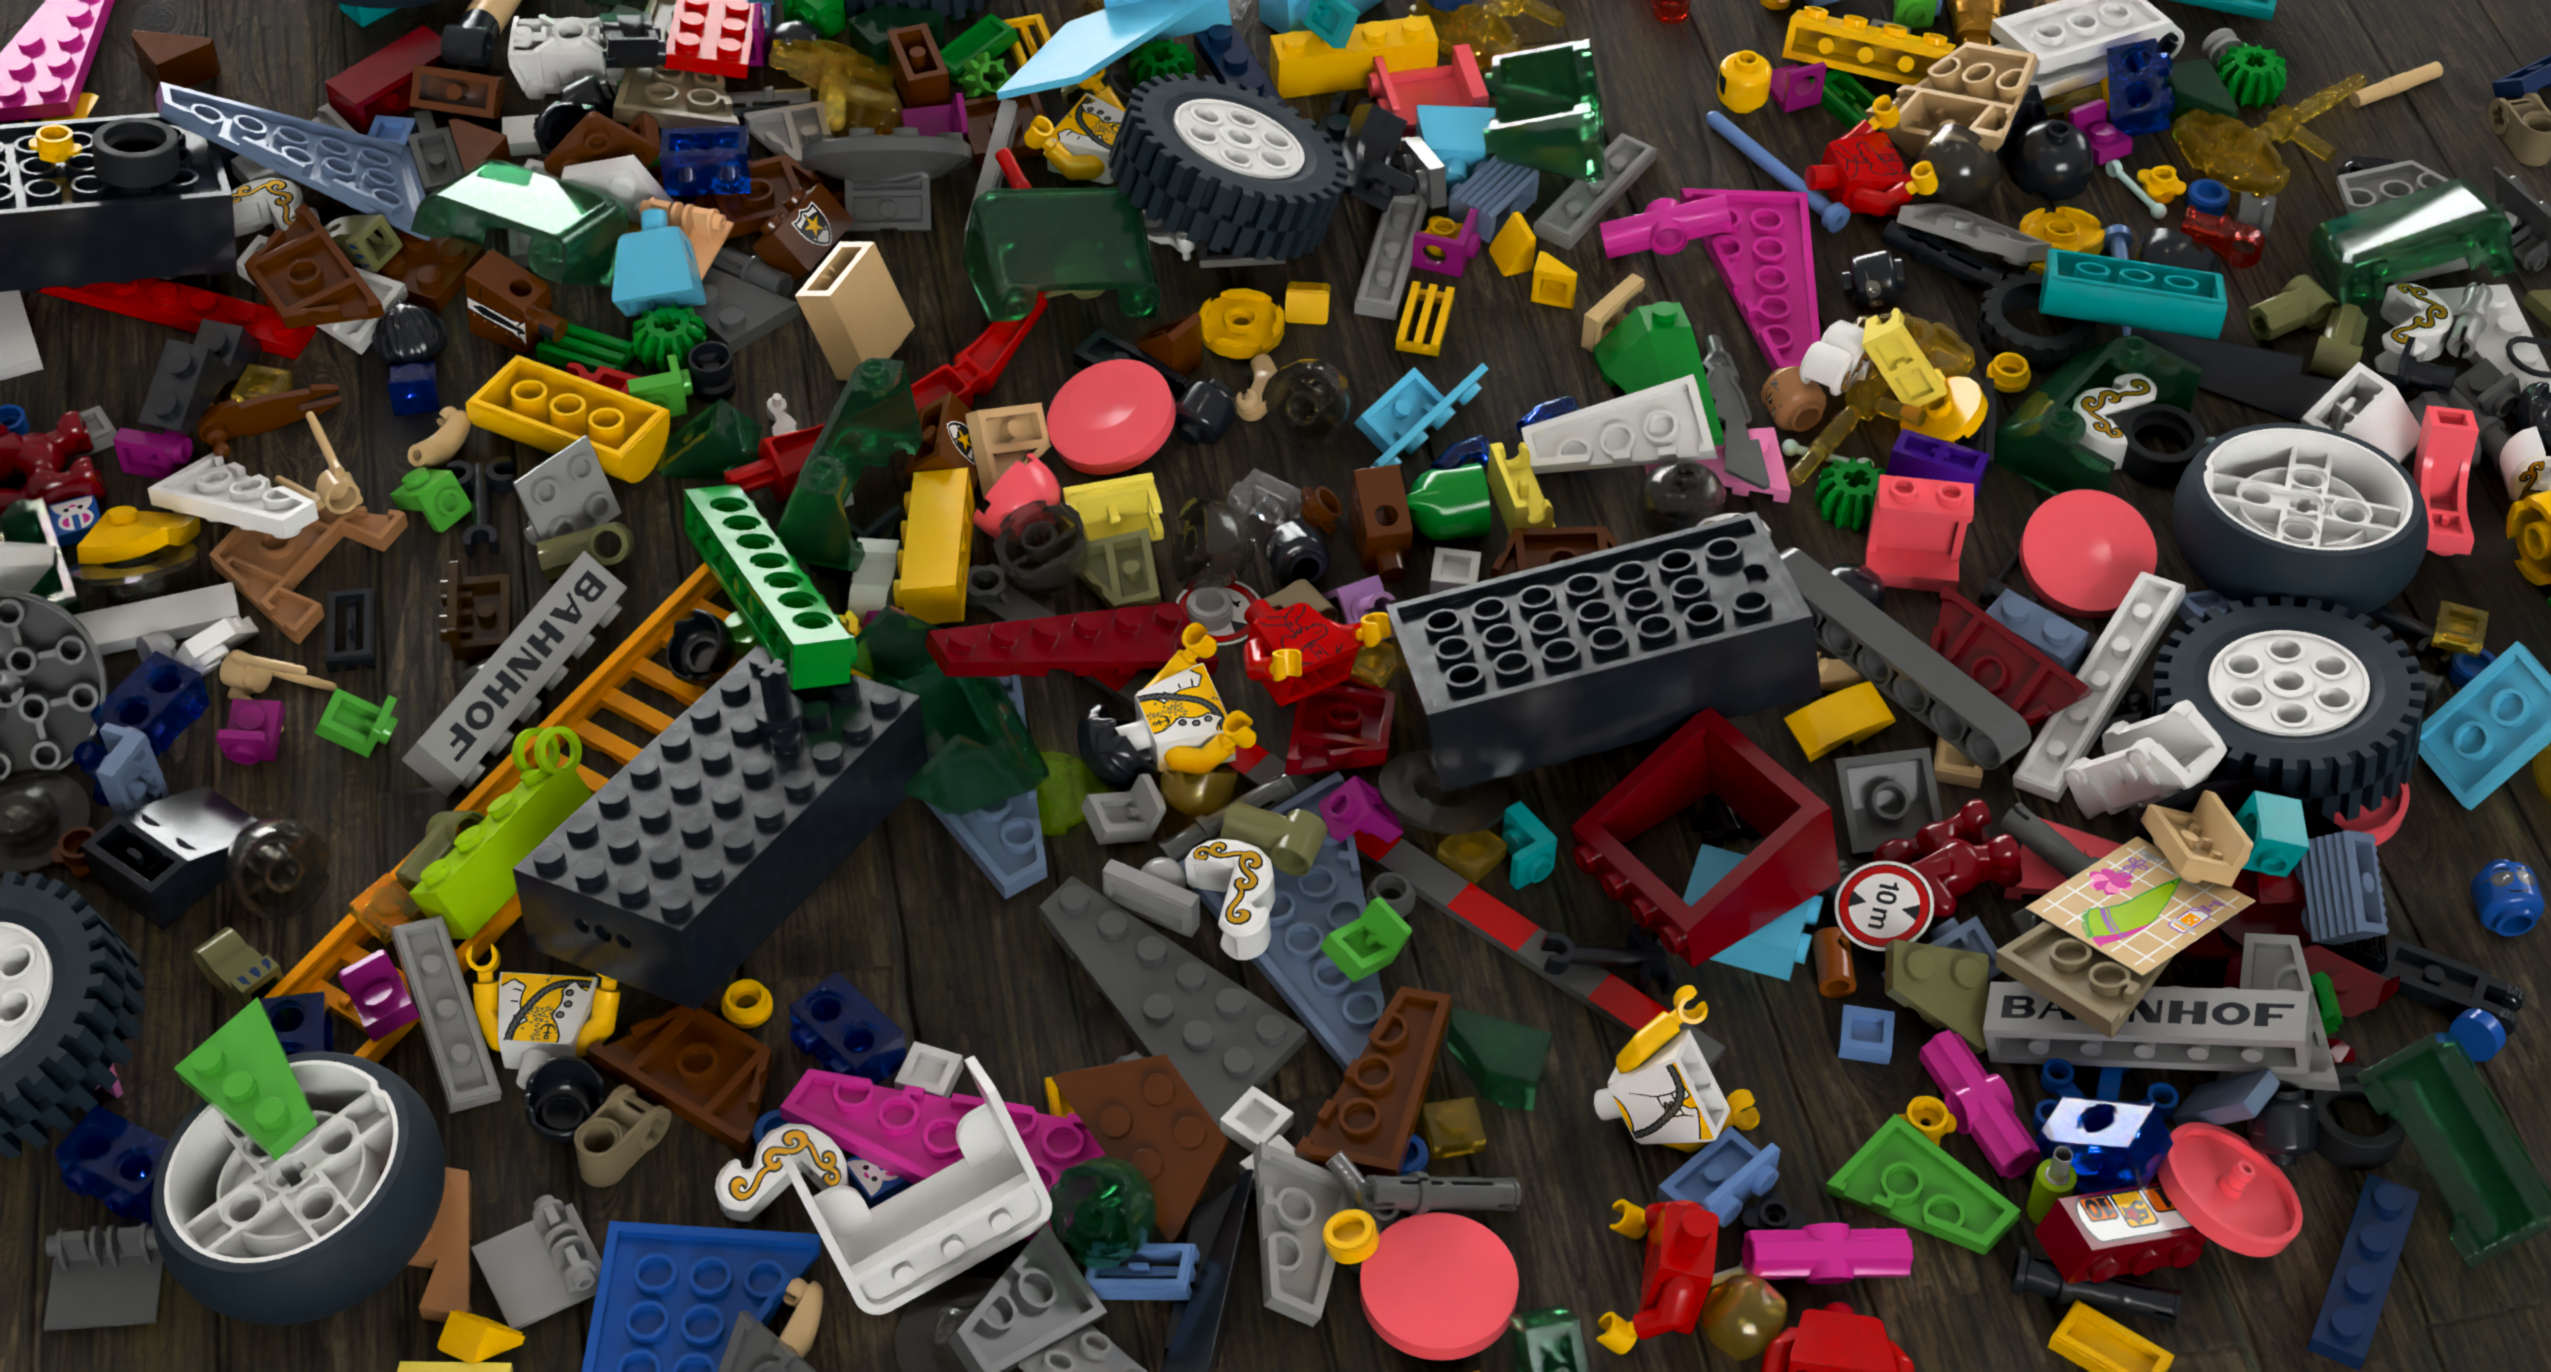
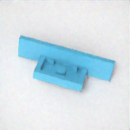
(1408, 409)

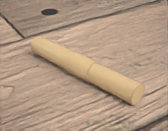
(2396, 84)

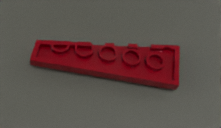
(1076, 643)

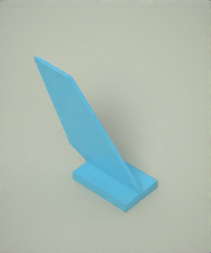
(1106, 35)
(2490, 726)

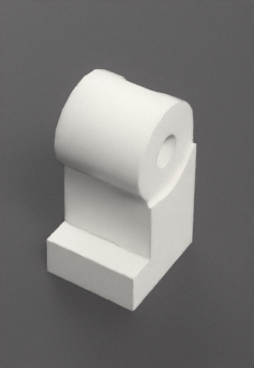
(874, 580)

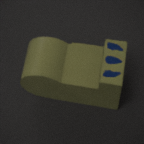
(359, 242)
(236, 967)

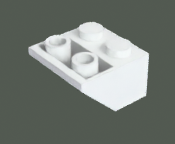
(2369, 410)

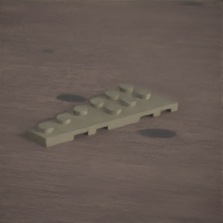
(672, 95)
(2076, 976)

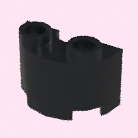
(631, 40)

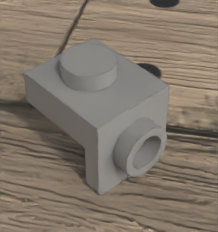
(1125, 815)

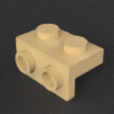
(2200, 843)

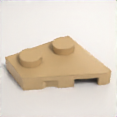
(1004, 437)

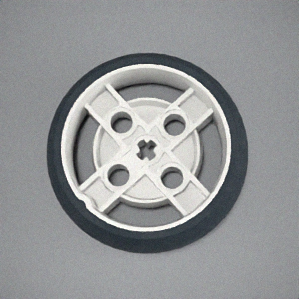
(2300, 518)
(321, 1220)

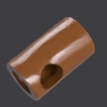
(1833, 963)

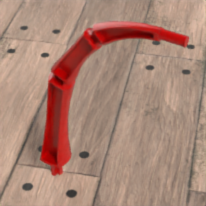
(972, 373)

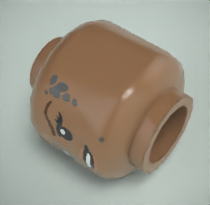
(1791, 401)

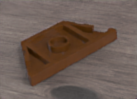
(771, 184)
(310, 277)
(1542, 546)
(695, 1070)
(1155, 1122)

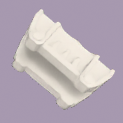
(557, 53)
(2146, 761)

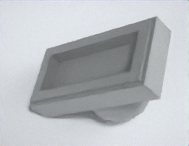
(1154, 893)

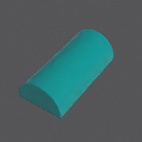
(2133, 294)

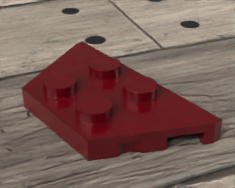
(2003, 661)
(1341, 728)

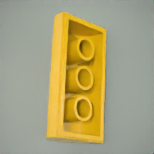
(557, 408)

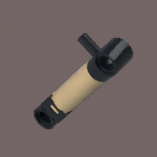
(473, 37)

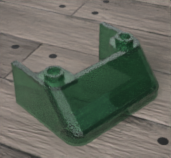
(2045, 432)
(968, 722)
(2463, 1143)

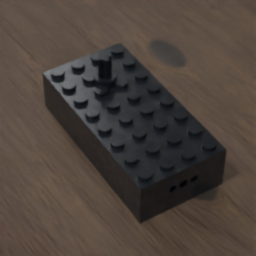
(78, 230)
(1603, 650)
(720, 828)

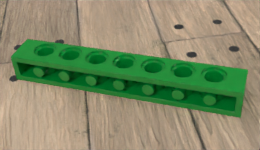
(768, 587)

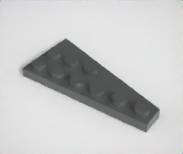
(1172, 1000)

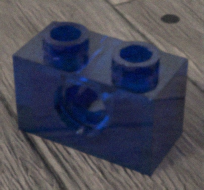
(2108, 1139)

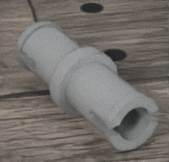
(2469, 320)

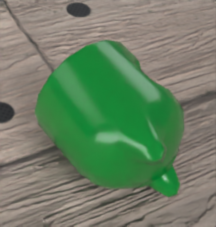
(1451, 503)

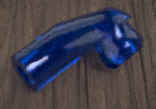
(1547, 410)
(1461, 451)
(89, 758)

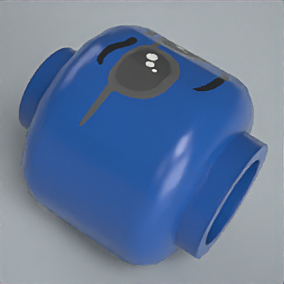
(2507, 897)

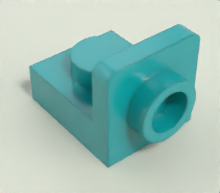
(1332, 20)
(1529, 845)

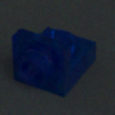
(414, 388)

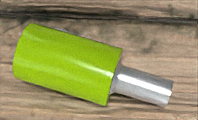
(2053, 1180)

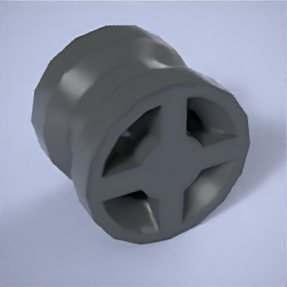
(2256, 211)

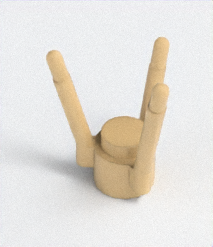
(334, 486)
(253, 674)

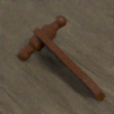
(261, 414)

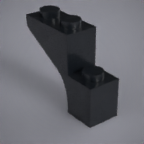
(195, 373)

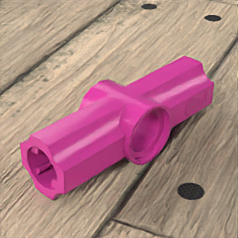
(1666, 226)
(1980, 1104)
(1827, 1253)

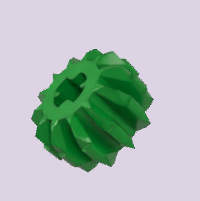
(1159, 59)
(2252, 74)
(667, 333)
(1848, 493)

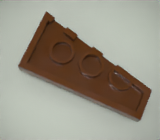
(1383, 1089)

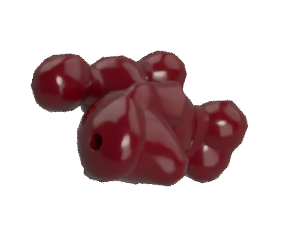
(43, 459)
(1957, 856)

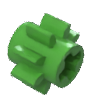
(979, 68)

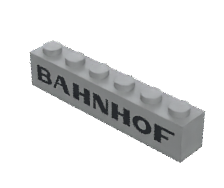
(514, 675)
(2165, 1030)

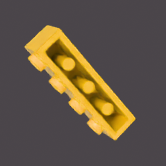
(1863, 48)
(1309, 66)
(936, 546)

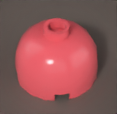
(1016, 488)

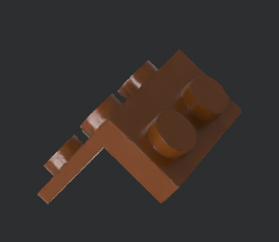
(601, 139)

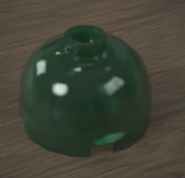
(1103, 1210)

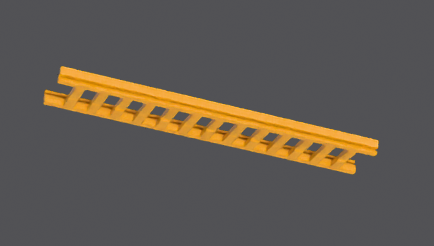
(599, 690)

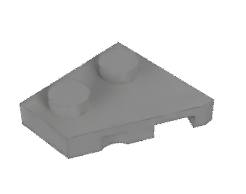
(787, 128)

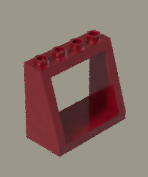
(1773, 879)

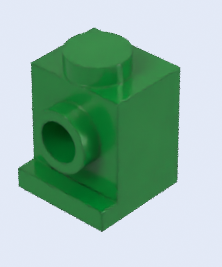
(824, 14)

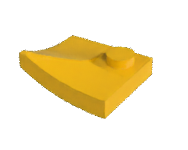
(131, 533)

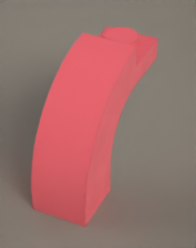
(2442, 477)

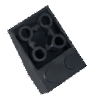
(166, 852)

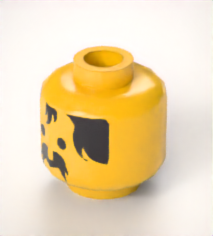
(1744, 81)

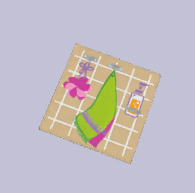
(2138, 906)

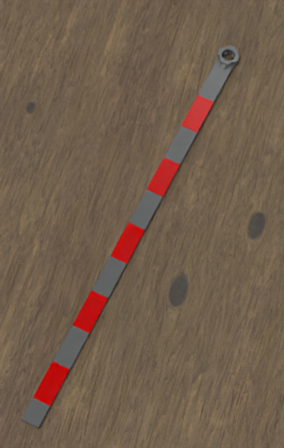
(1430, 878)

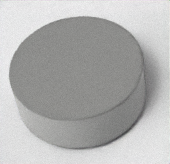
(1210, 608)

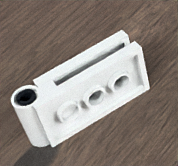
(2075, 36)

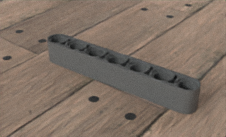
(1907, 668)

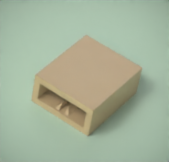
(854, 307)

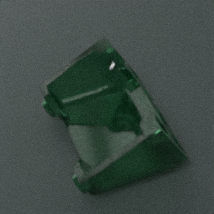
(1548, 111)
(569, 225)
(2410, 236)
(1058, 243)
(865, 427)

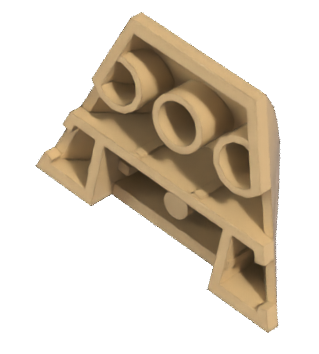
(1969, 88)

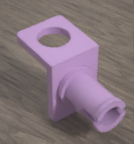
(1361, 598)

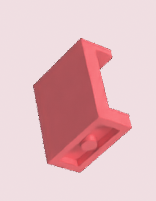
(1437, 86)
(1918, 532)

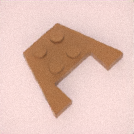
(271, 567)
(448, 1250)

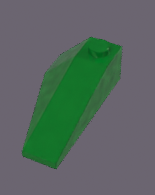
(1652, 349)

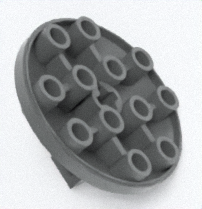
(887, 174)
(47, 683)

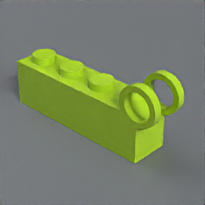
(478, 872)

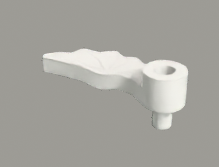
(1177, 240)
(777, 412)

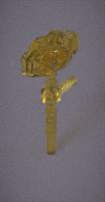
(1483, 26)
(828, 69)
(2243, 155)
(1865, 400)

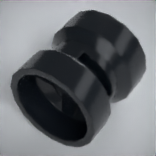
(712, 372)

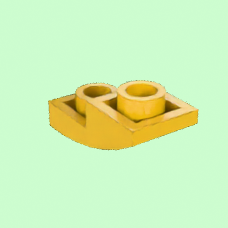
(1837, 718)

